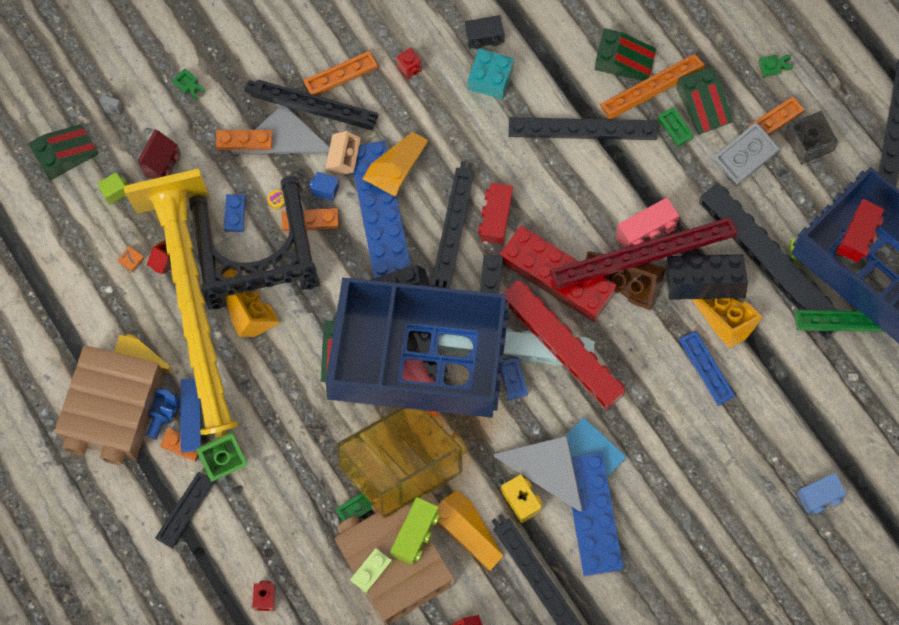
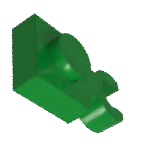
(772, 65)
(187, 82)

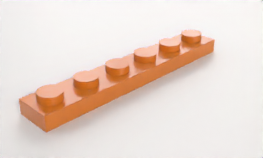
(651, 87)

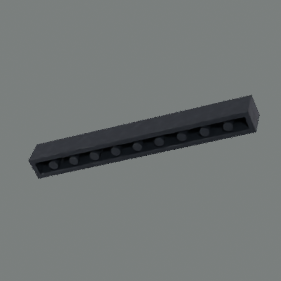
(767, 253)

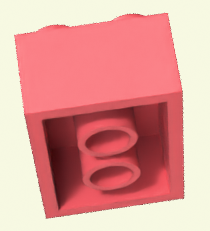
(648, 224)

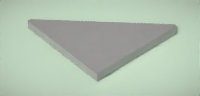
(289, 136)
(548, 466)

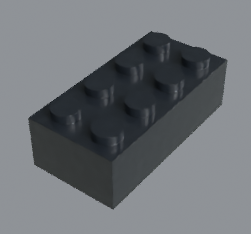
(706, 277)

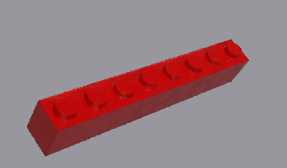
(564, 345)

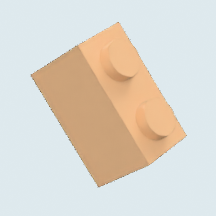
(343, 153)

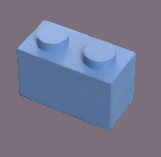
(821, 494)

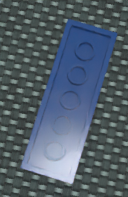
(596, 524)

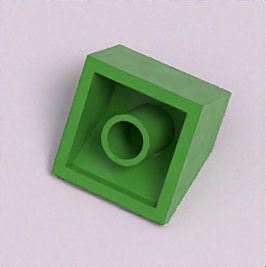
(221, 456)

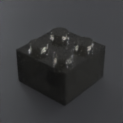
(811, 137)

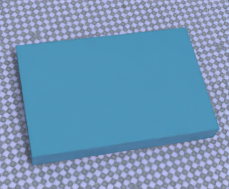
(586, 440)

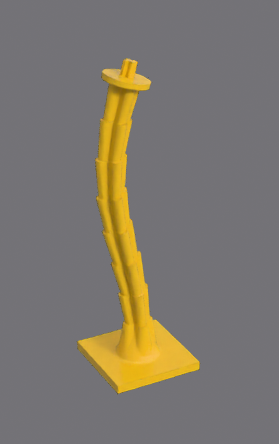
(169, 199)

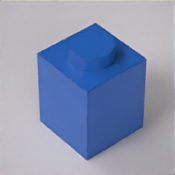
(324, 186)

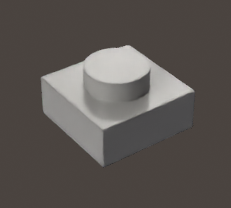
(111, 105)

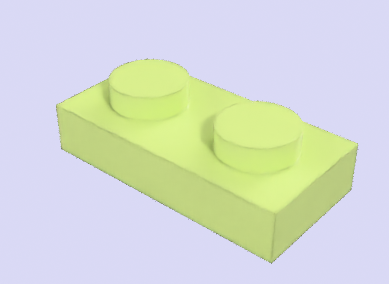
(371, 570)

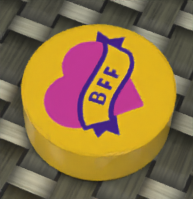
(276, 199)

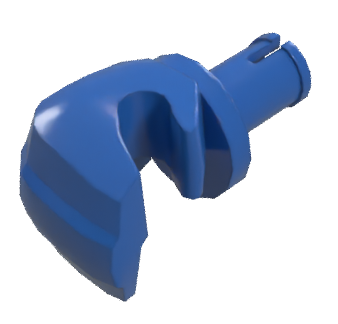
(163, 412)

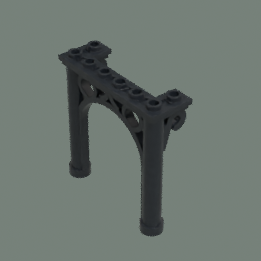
(301, 267)

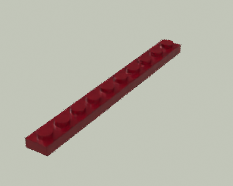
(643, 253)

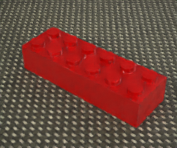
(533, 260)

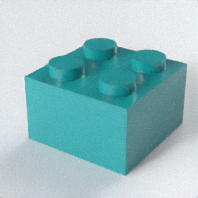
(490, 73)

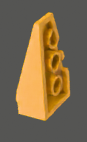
(394, 166)
(248, 312)
(729, 318)
(467, 528)

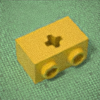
(521, 486)

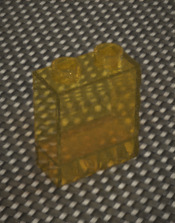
(401, 458)

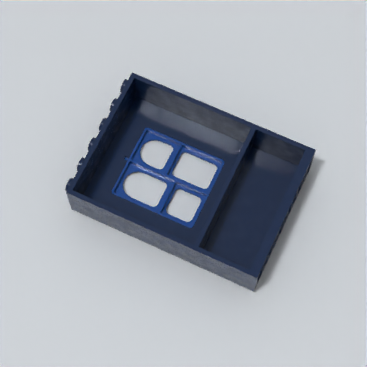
(817, 245)
(373, 338)

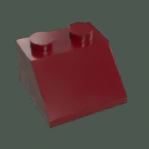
(159, 156)

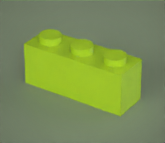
(415, 531)

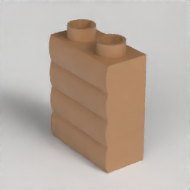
(108, 405)
(401, 585)

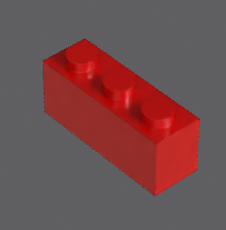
(496, 213)
(861, 231)

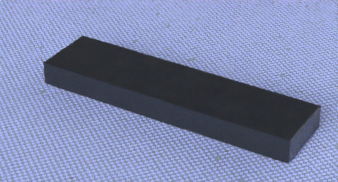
(185, 510)

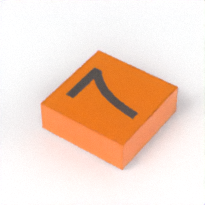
(130, 259)

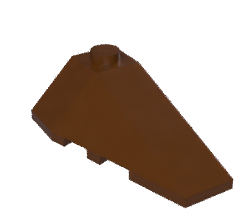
(638, 284)

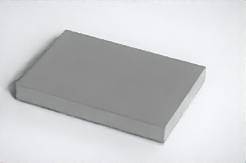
(746, 153)

